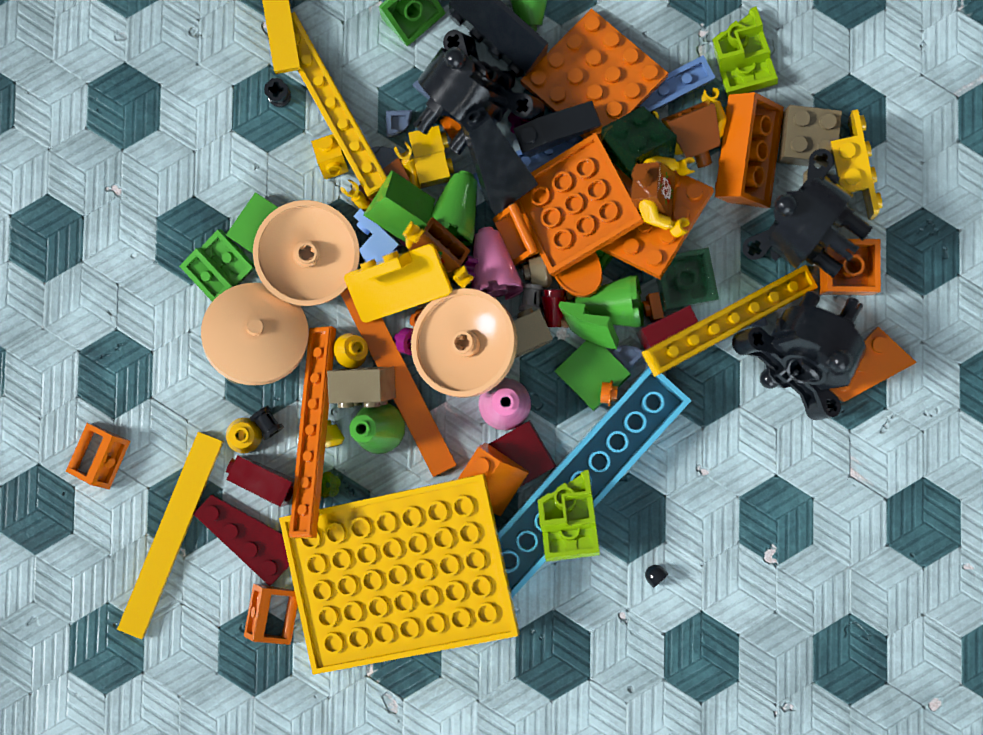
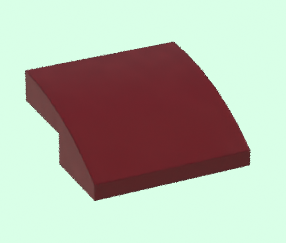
(525, 449)

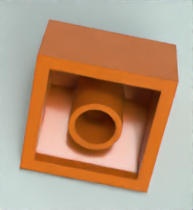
(501, 475)

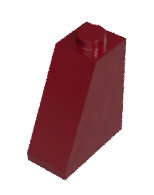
(261, 480)

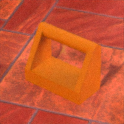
(515, 234)
(105, 461)
(259, 610)

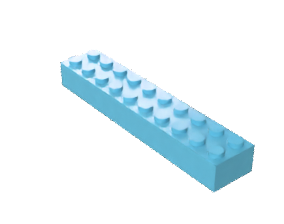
(606, 452)

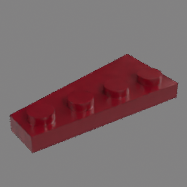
(247, 537)

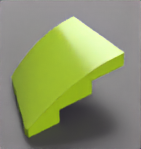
(744, 56)
(569, 521)

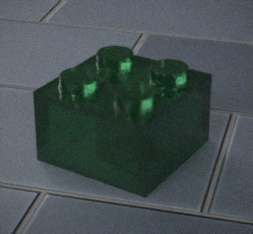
(637, 138)
(688, 281)

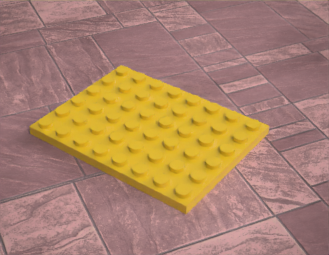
(401, 576)

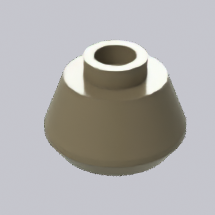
(536, 272)

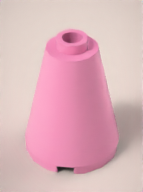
(495, 268)
(505, 417)

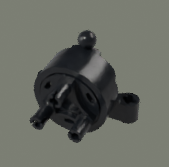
(464, 84)
(810, 221)
(808, 352)

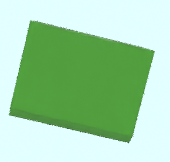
(410, 17)
(399, 204)

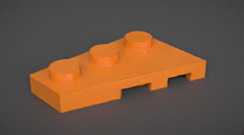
(881, 361)

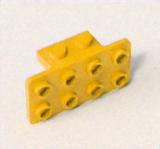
(853, 166)
(397, 282)

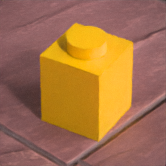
(428, 144)
(433, 169)

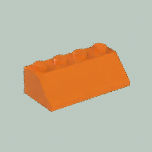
(749, 150)

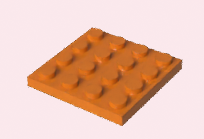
(595, 66)
(577, 205)
(652, 247)

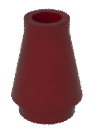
(551, 306)

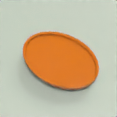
(582, 278)

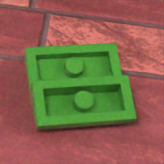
(249, 221)
(217, 265)
(589, 327)
(588, 369)

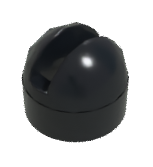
(655, 574)

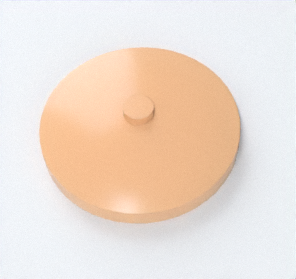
(305, 252)
(253, 335)
(464, 343)

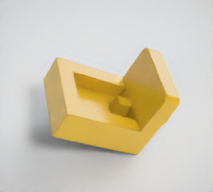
(329, 156)

